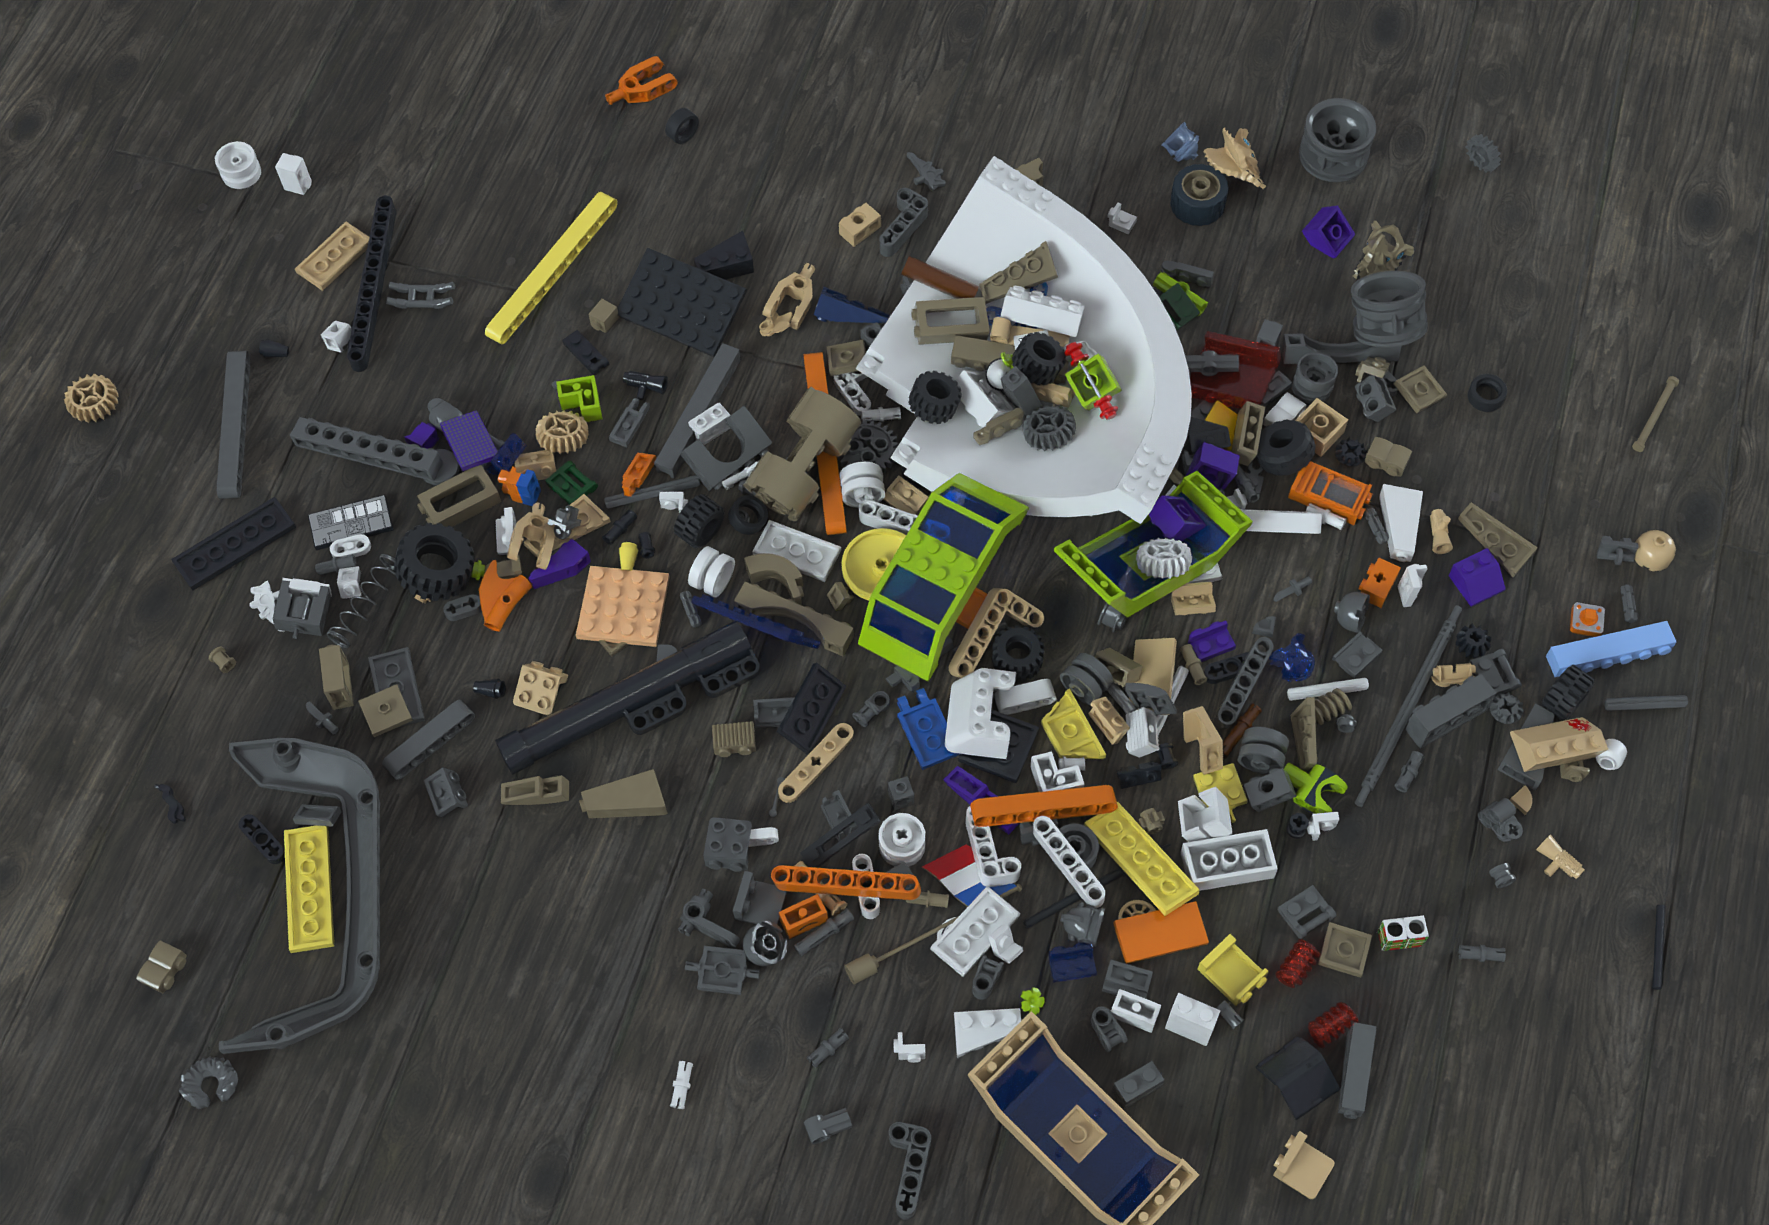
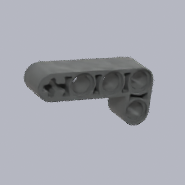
(913, 213)
(910, 1172)

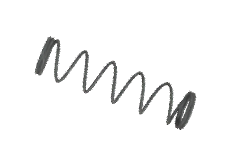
(388, 567)

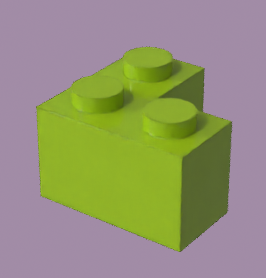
(580, 393)

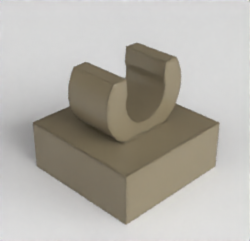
(839, 596)

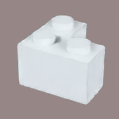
(1050, 778)

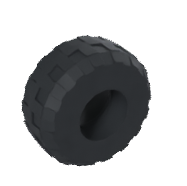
(1285, 447)

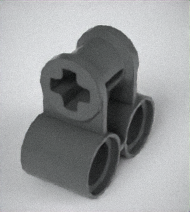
(1501, 819)

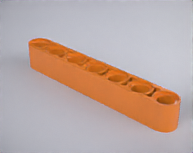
(1052, 804)
(837, 876)

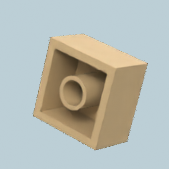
(1324, 425)

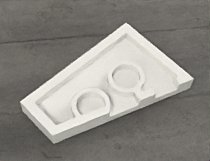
(982, 1028)

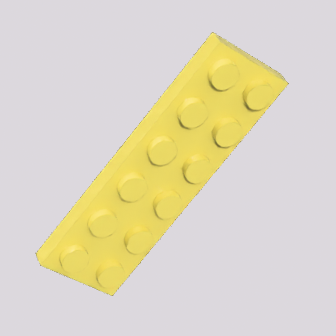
(1142, 860)
(308, 888)

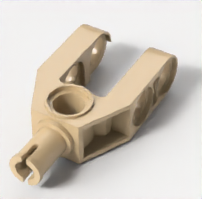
(789, 286)
(535, 528)

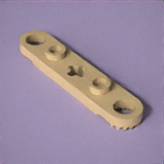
(805, 773)

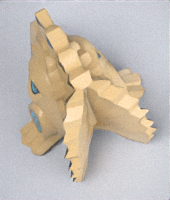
(1236, 158)

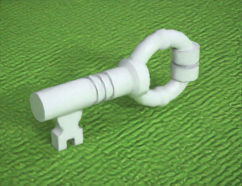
(729, 482)

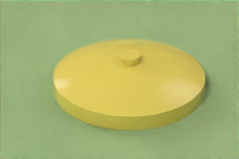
(868, 558)

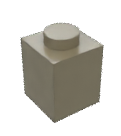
(603, 316)

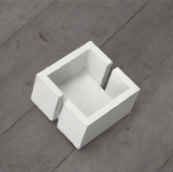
(1203, 822)

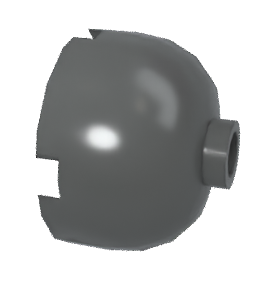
(1352, 610)
(764, 944)

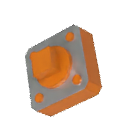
(1587, 619)

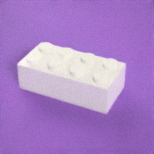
(1042, 311)
(1229, 860)

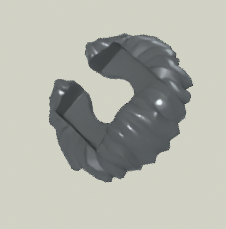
(203, 1069)

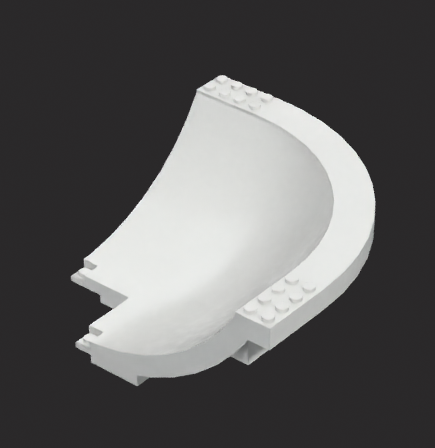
(1107, 461)

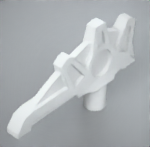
(265, 601)

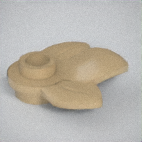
(776, 324)

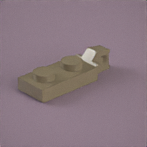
(999, 426)

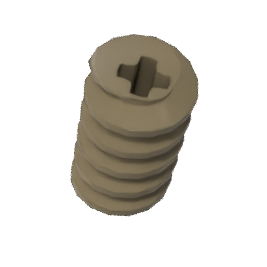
(1330, 704)

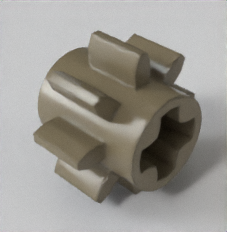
(1151, 821)

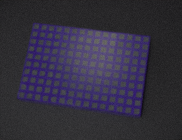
(469, 440)

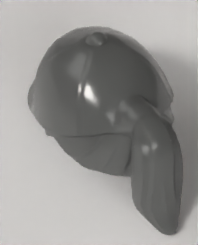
(441, 411)

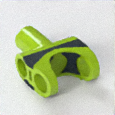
(1312, 785)

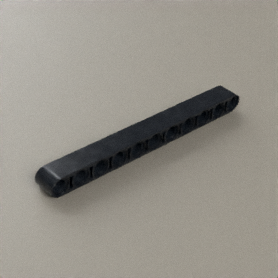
(371, 284)

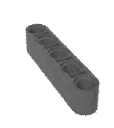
(1249, 675)
(428, 739)

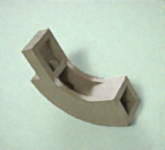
(778, 568)

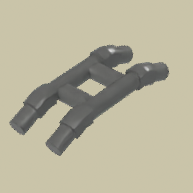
(430, 302)

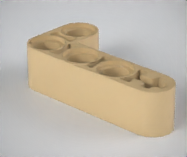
(1004, 331)

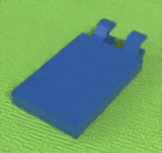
(925, 729)

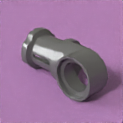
(871, 709)

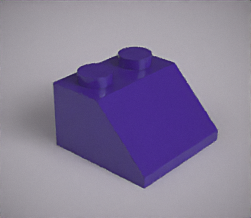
(1329, 231)
(1215, 465)
(1175, 518)
(1478, 577)

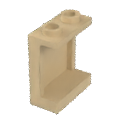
(1200, 727)

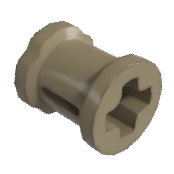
(222, 659)

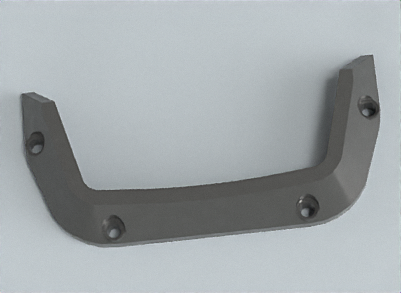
(343, 776)

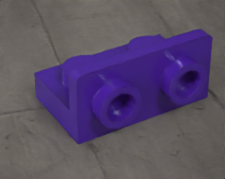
(1211, 641)

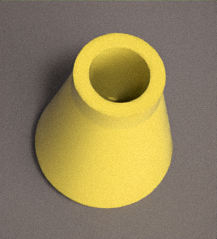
(628, 554)

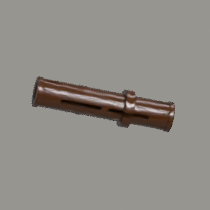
(1243, 723)

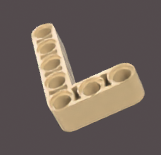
(981, 620)

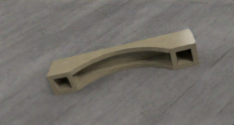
(833, 634)

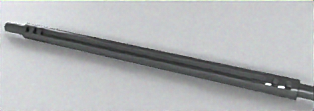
(1408, 706)

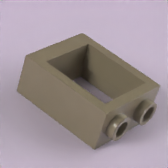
(336, 677)

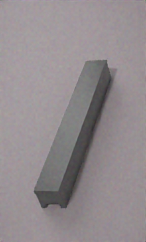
(704, 397)

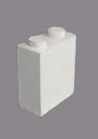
(1192, 1019)

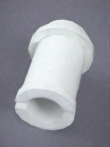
(1069, 762)

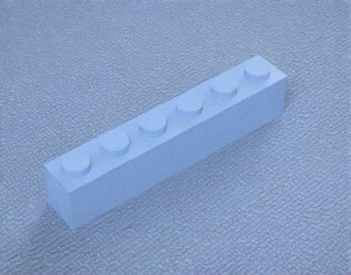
(1612, 648)

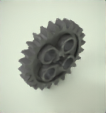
(868, 447)

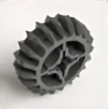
(1049, 427)

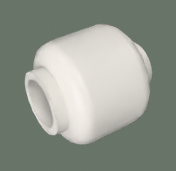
(1614, 756)

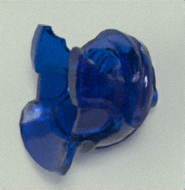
(1295, 659)

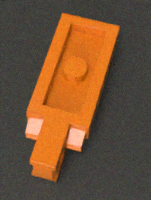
(637, 472)

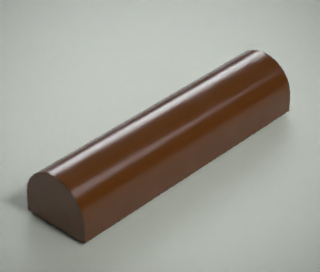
(939, 279)

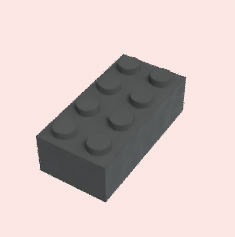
(1450, 710)

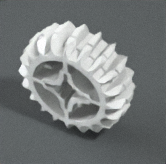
(1164, 558)

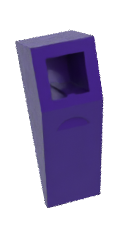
(565, 563)

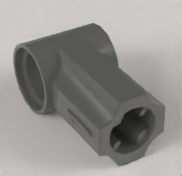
(822, 1127)

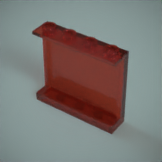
(1233, 389)

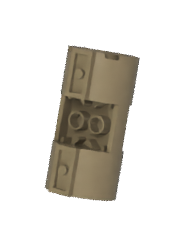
(823, 426)

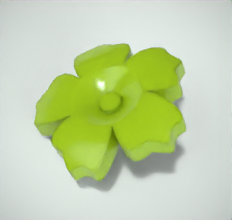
(1007, 359)
(1033, 1000)

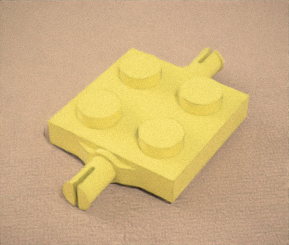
(1227, 783)

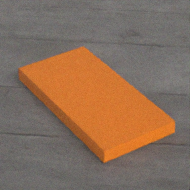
(1158, 935)

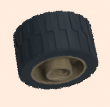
(1199, 194)

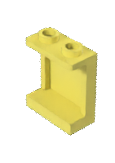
(1232, 971)

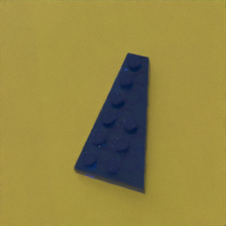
(758, 622)

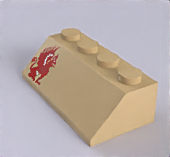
(1558, 743)

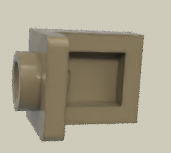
(1574, 771)

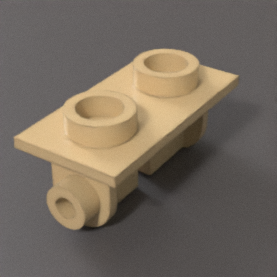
(1444, 674)

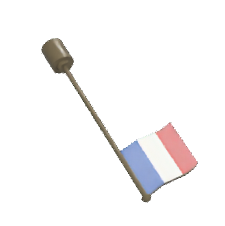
(960, 877)

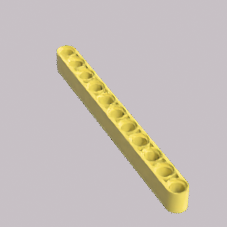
(551, 268)

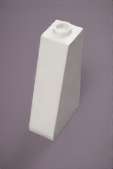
(1401, 519)

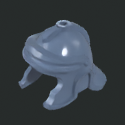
(1182, 143)

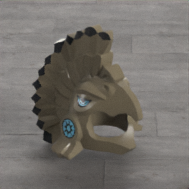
(1380, 254)

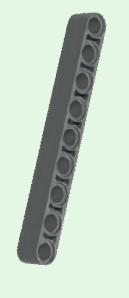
(233, 425)

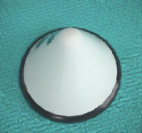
(995, 372)

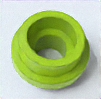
(478, 570)

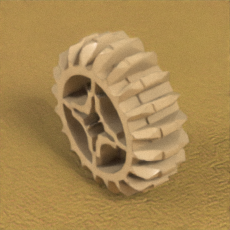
(92, 403)
(562, 432)

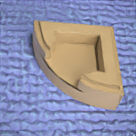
(1522, 800)

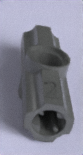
(1210, 363)

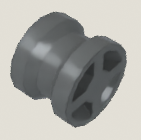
(1502, 875)

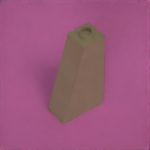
(625, 798)

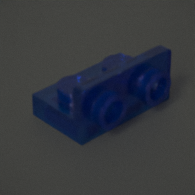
(507, 454)
(1072, 962)

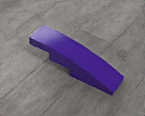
(970, 789)

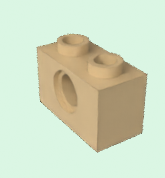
(859, 224)

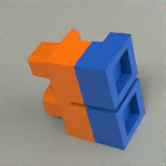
(521, 487)

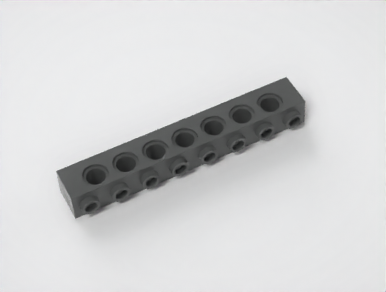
(366, 448)

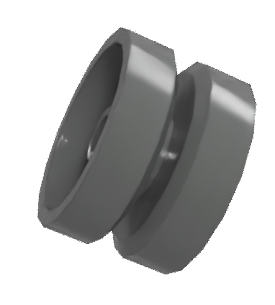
(1086, 678)
(1263, 749)

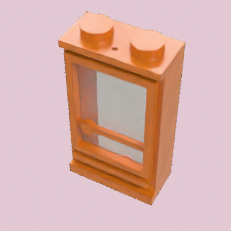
(1331, 491)

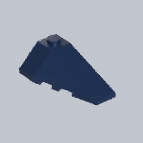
(836, 308)

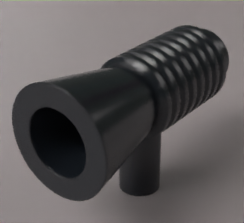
(645, 381)

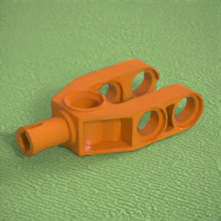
(634, 92)

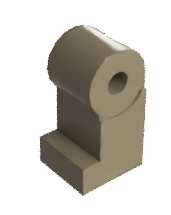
(508, 568)

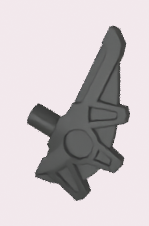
(927, 172)

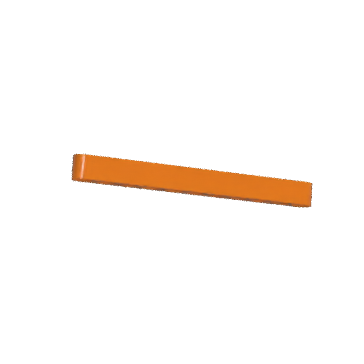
(826, 463)

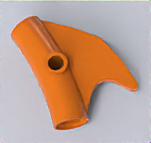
(494, 590)

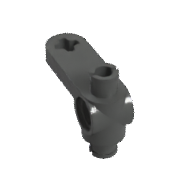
(700, 923)

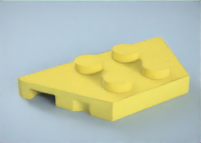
(1071, 731)

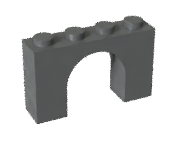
(713, 472)

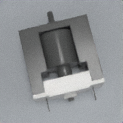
(302, 606)

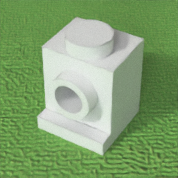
(337, 335)

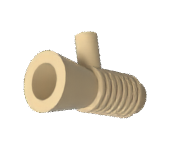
(1439, 527)
(1560, 858)

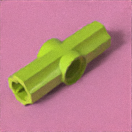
(1164, 282)

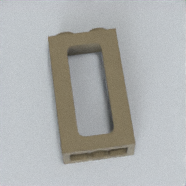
(947, 334)
(465, 508)

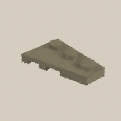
(1305, 733)

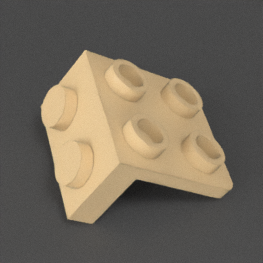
(538, 687)
(1303, 1166)

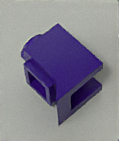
(423, 436)

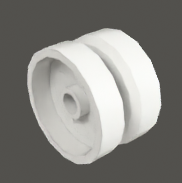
(238, 165)
(862, 482)
(711, 571)
(902, 839)

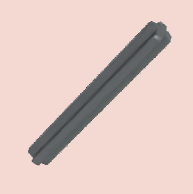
(652, 491)

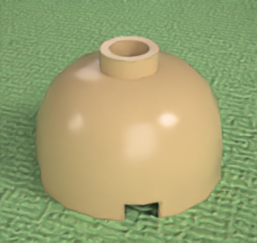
(1655, 550)

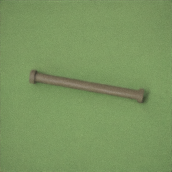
(1671, 383)

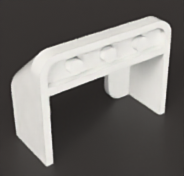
(969, 714)

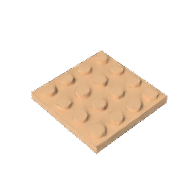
(623, 606)

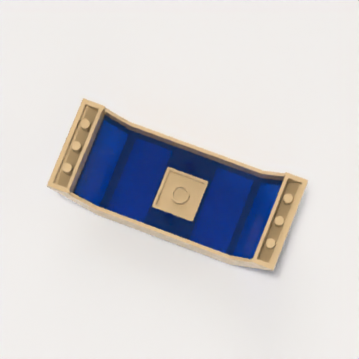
(1078, 1129)

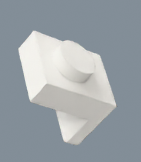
(909, 1052)

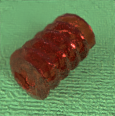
(1297, 963)
(1331, 1022)

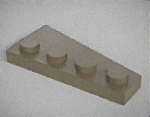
(1027, 272)

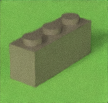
(1248, 432)

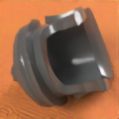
(1083, 923)

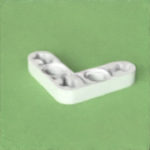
(851, 381)

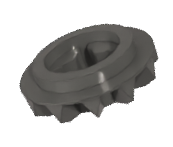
(1503, 715)

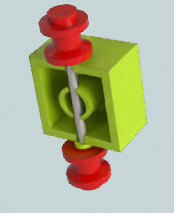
(1092, 381)

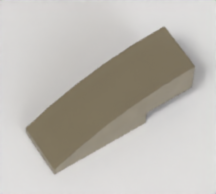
(535, 791)

